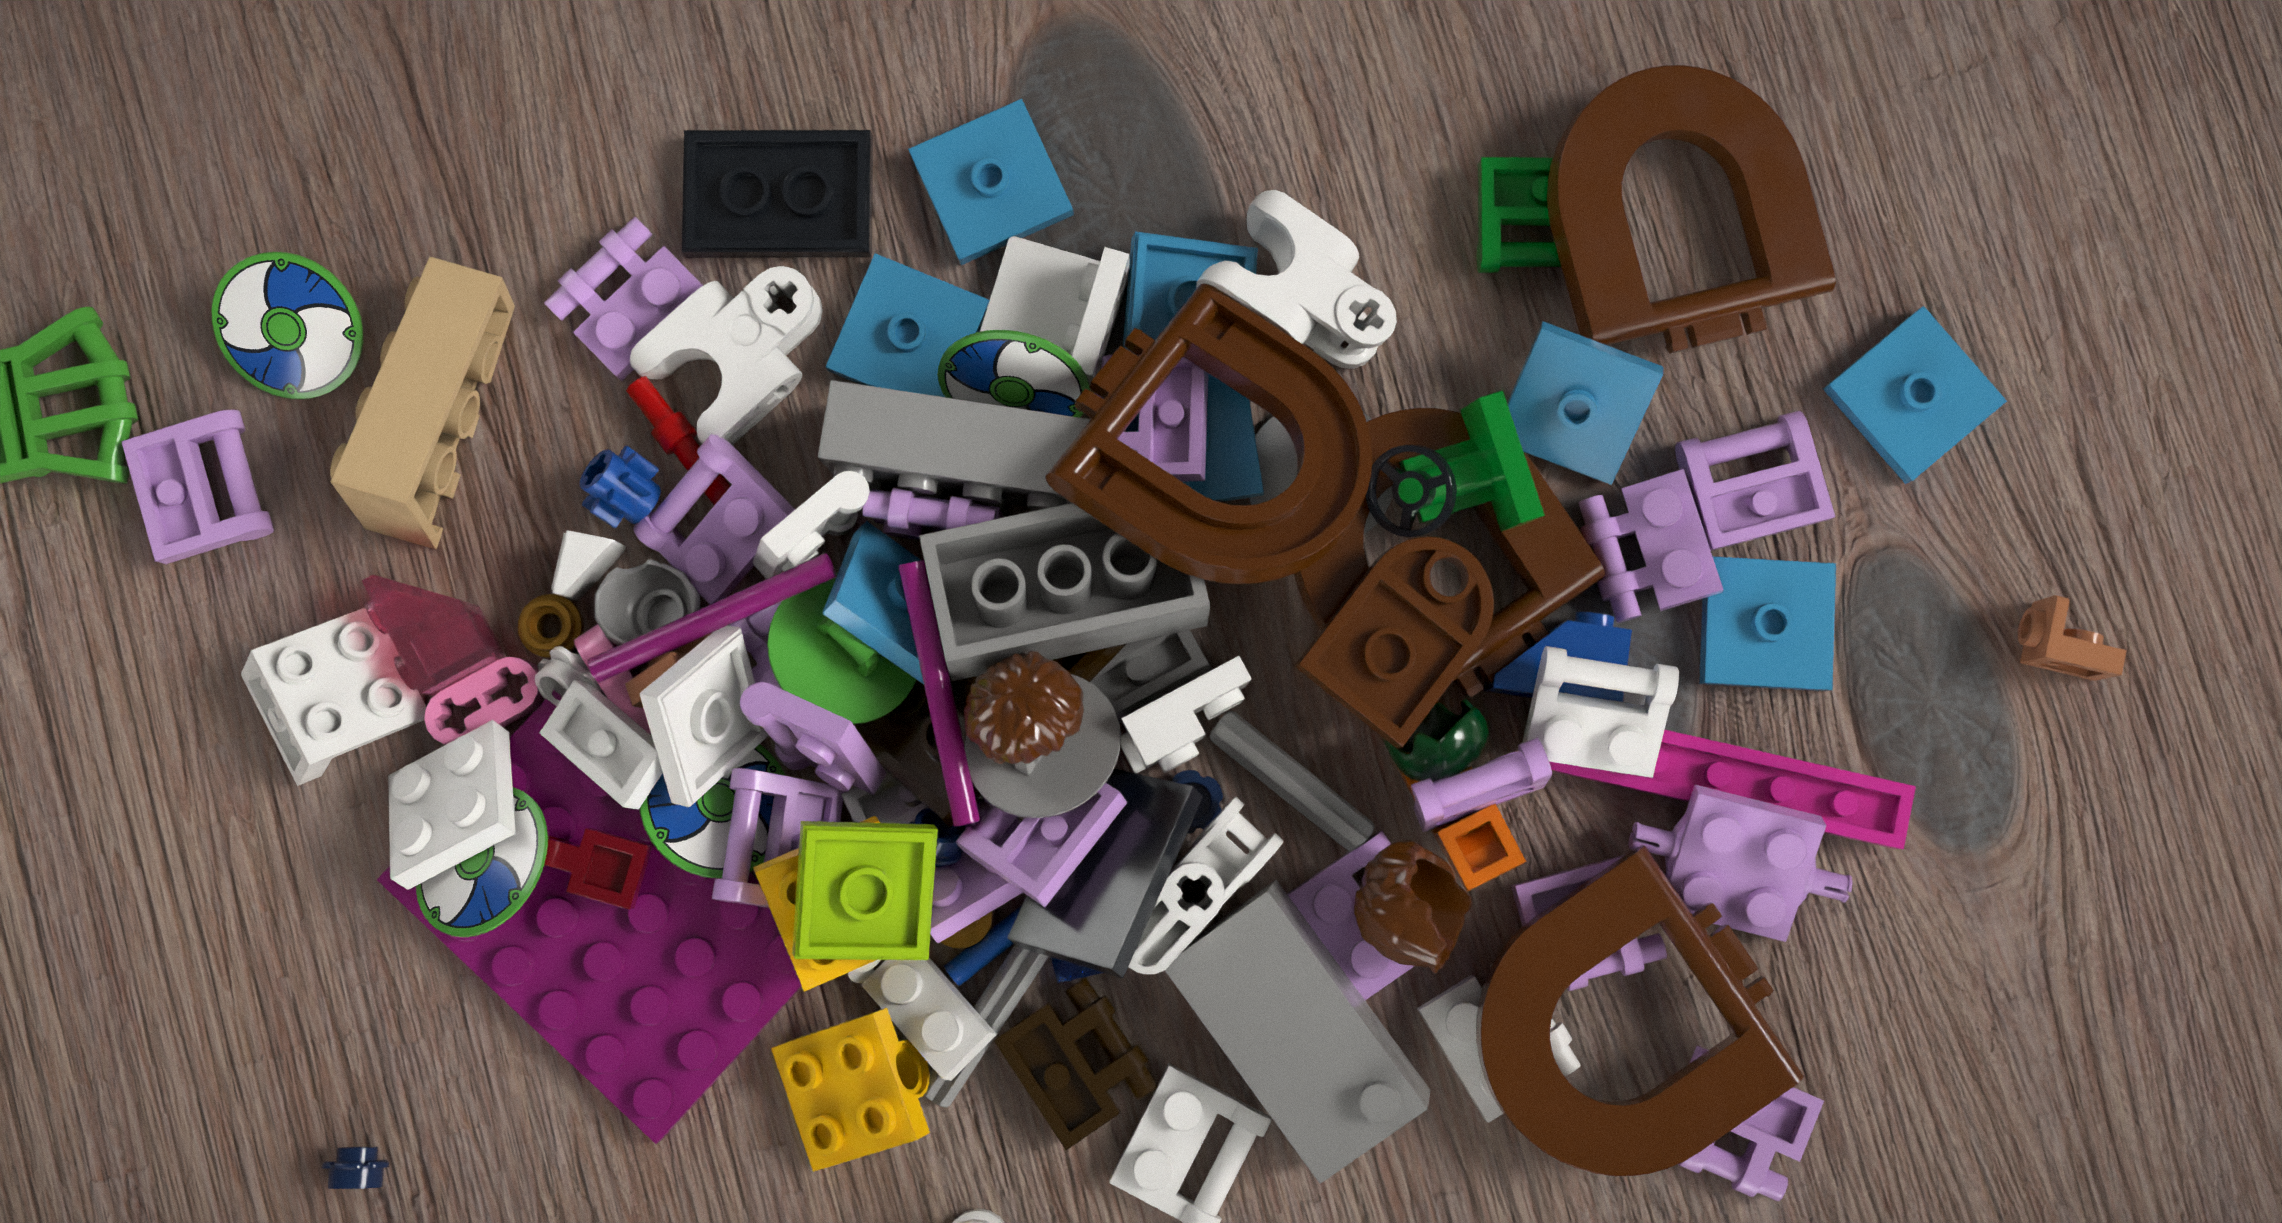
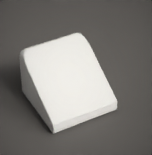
(583, 562)

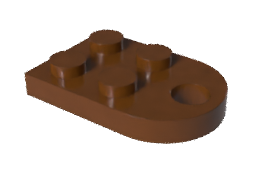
(1399, 639)

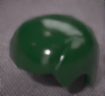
(1442, 743)

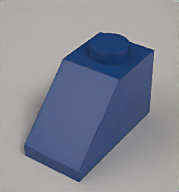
(1587, 638)

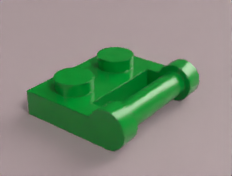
(1512, 194)

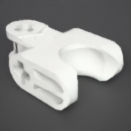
(1314, 289)
(746, 340)
(1222, 870)

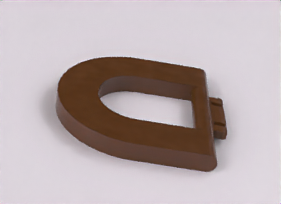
(1767, 187)
(1173, 519)
(1544, 552)
(1682, 1111)

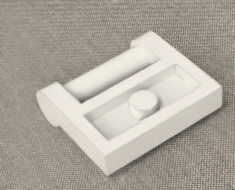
(801, 533)
(1597, 730)
(1170, 1139)

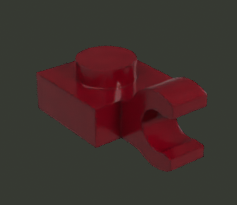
(602, 866)

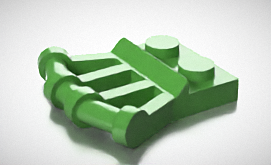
(24, 430)

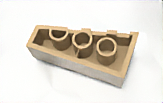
(423, 402)

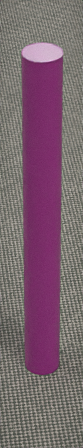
(712, 618)
(939, 693)

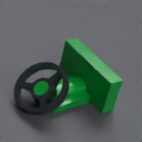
(1462, 474)

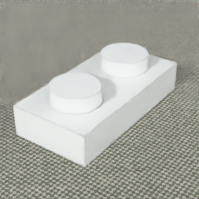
(604, 744)
(930, 1013)

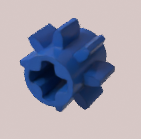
(620, 486)

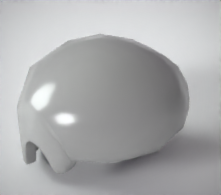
(642, 600)

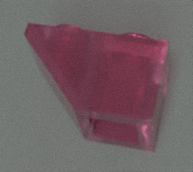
(434, 634)

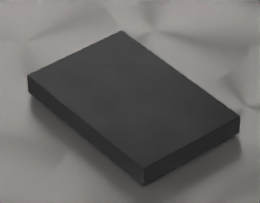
(777, 193)
(1115, 887)

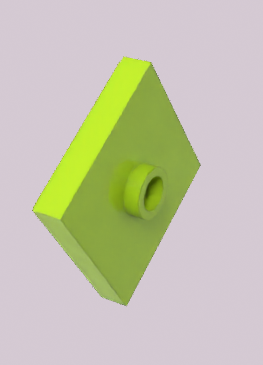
(864, 891)

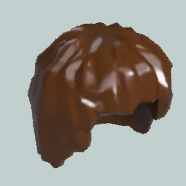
(1023, 708)
(1411, 906)

